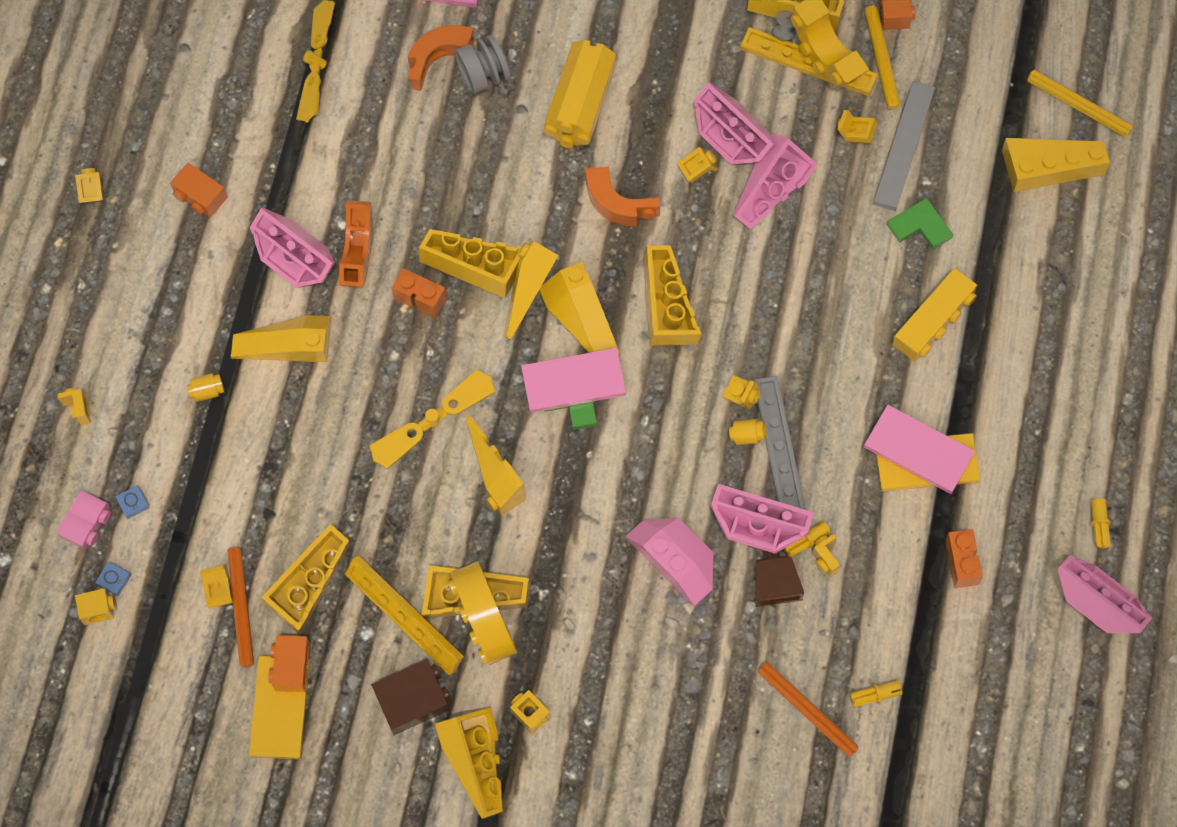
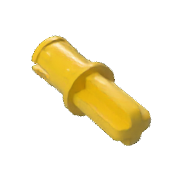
(1100, 523)
(808, 541)
(876, 693)

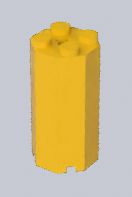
(580, 94)

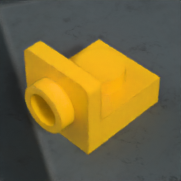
(697, 164)
(89, 185)
(742, 392)
(78, 404)

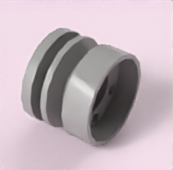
(484, 63)

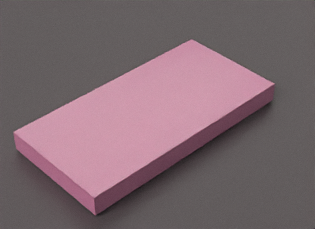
(573, 380)
(919, 449)

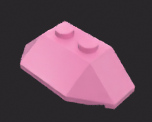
(730, 127)
(290, 249)
(759, 520)
(676, 555)
(1101, 598)

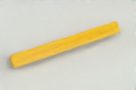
(882, 57)
(1080, 103)

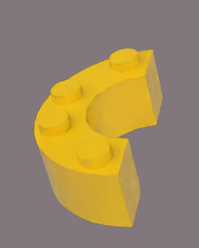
(823, 46)
(483, 613)

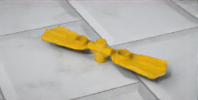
(310, 95)
(396, 444)

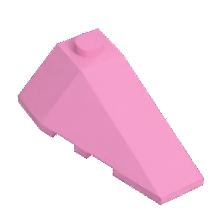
(772, 180)

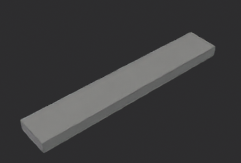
(904, 146)
(779, 443)

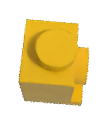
(526, 701)

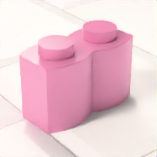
(84, 520)

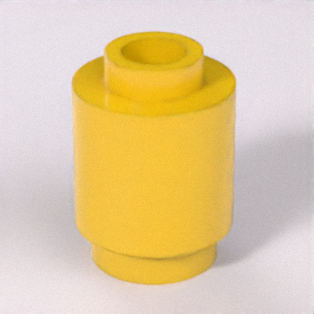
(205, 387)
(748, 431)

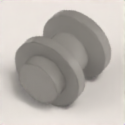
(784, 30)

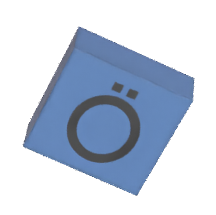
(132, 502)
(113, 579)

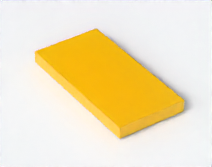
(896, 478)
(276, 717)

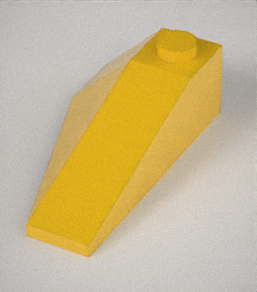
(530, 274)
(575, 304)
(290, 340)
(501, 482)
(471, 752)

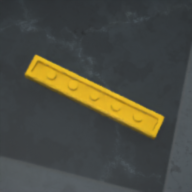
(791, 56)
(404, 615)

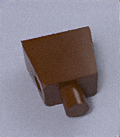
(776, 581)

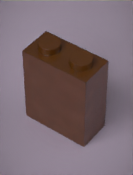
(411, 696)

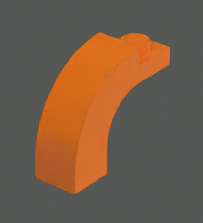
(434, 45)
(612, 205)
(357, 247)

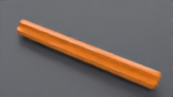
(240, 607)
(808, 709)

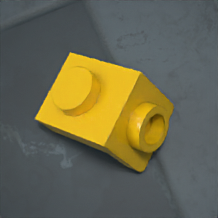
(856, 128)
(824, 559)
(216, 586)

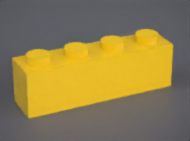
(934, 315)

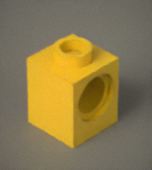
(95, 606)

